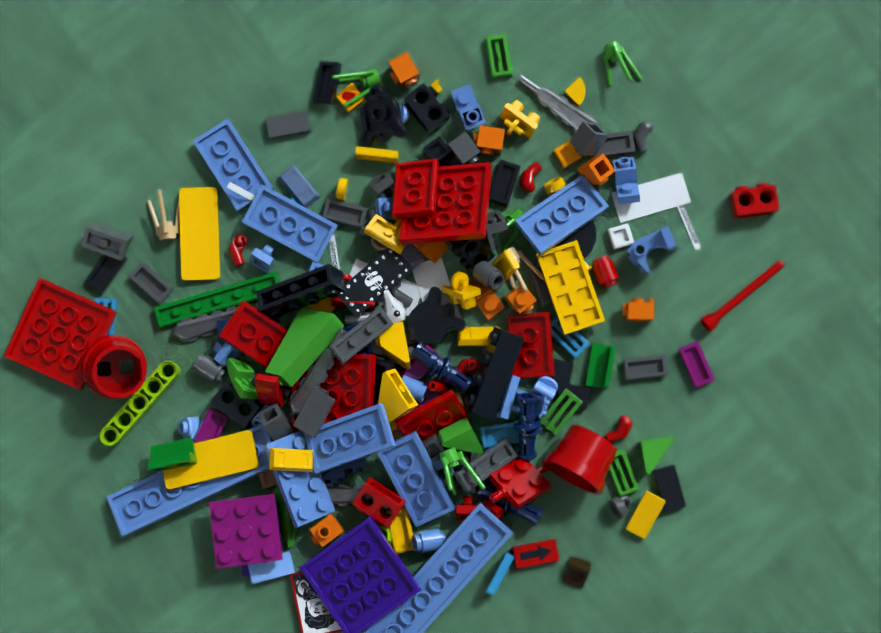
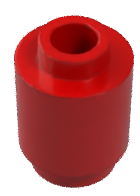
(605, 271)

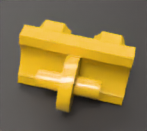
(517, 121)
(461, 291)

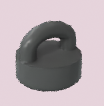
(617, 506)

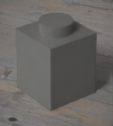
(588, 139)
(464, 149)
(275, 422)

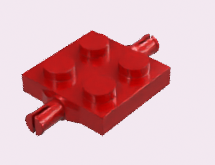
(519, 482)

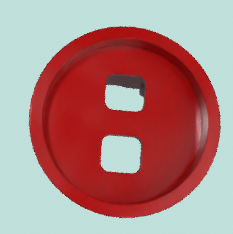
(113, 350)
(582, 459)

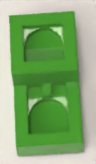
(241, 376)

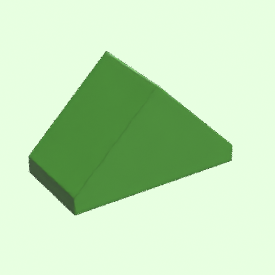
(461, 437)
(652, 451)

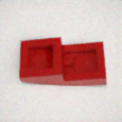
(268, 390)

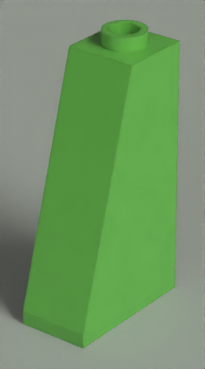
(303, 344)

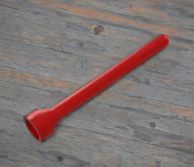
(711, 320)

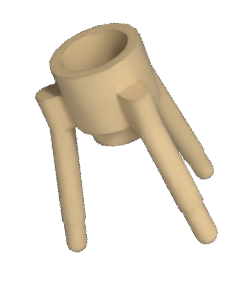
(165, 230)
(519, 255)

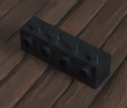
(301, 291)
(493, 373)

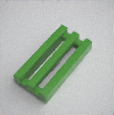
(501, 73)
(549, 425)
(617, 486)

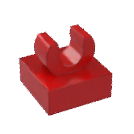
(465, 510)

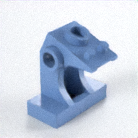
(659, 239)
(509, 396)

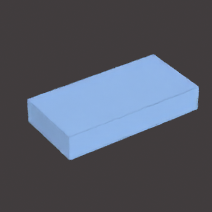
(272, 569)

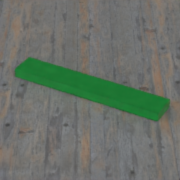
(213, 300)

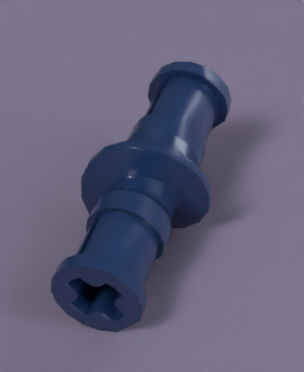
(441, 366)
(528, 426)
(526, 512)

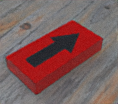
(536, 553)

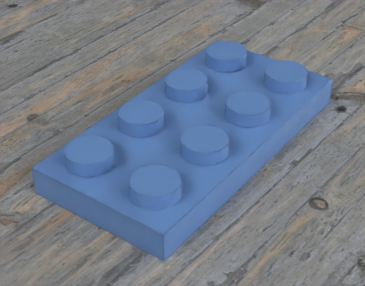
(231, 162)
(561, 215)
(289, 223)
(350, 438)
(416, 479)
(302, 491)

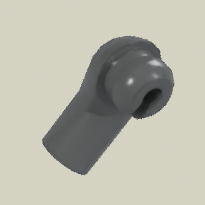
(641, 134)

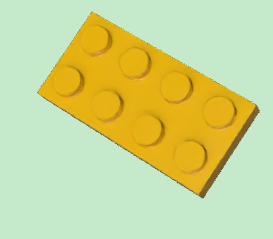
(570, 288)

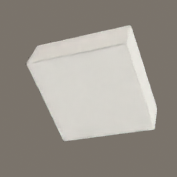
(620, 236)

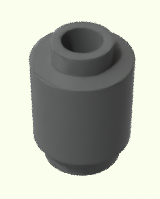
(488, 275)
(209, 368)

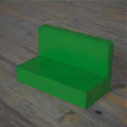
(600, 366)
(172, 455)

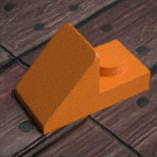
(488, 301)

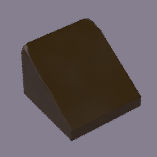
(577, 572)

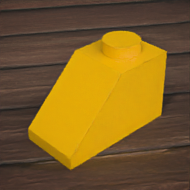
(394, 344)
(395, 396)

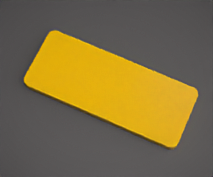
(199, 233)
(215, 460)

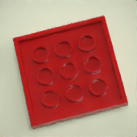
(460, 207)
(58, 331)
(349, 384)

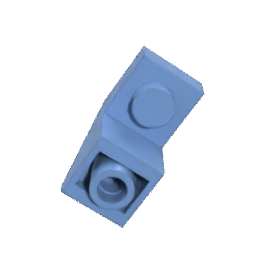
(467, 107)
(626, 180)

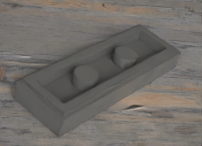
(361, 335)
(486, 463)

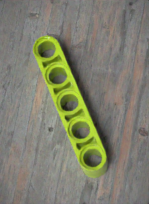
(130, 406)

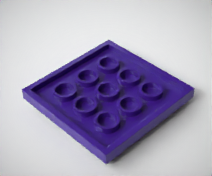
(360, 578)

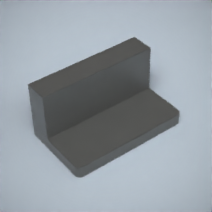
(495, 224)
(106, 240)
(314, 412)

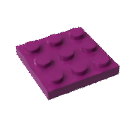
(245, 531)

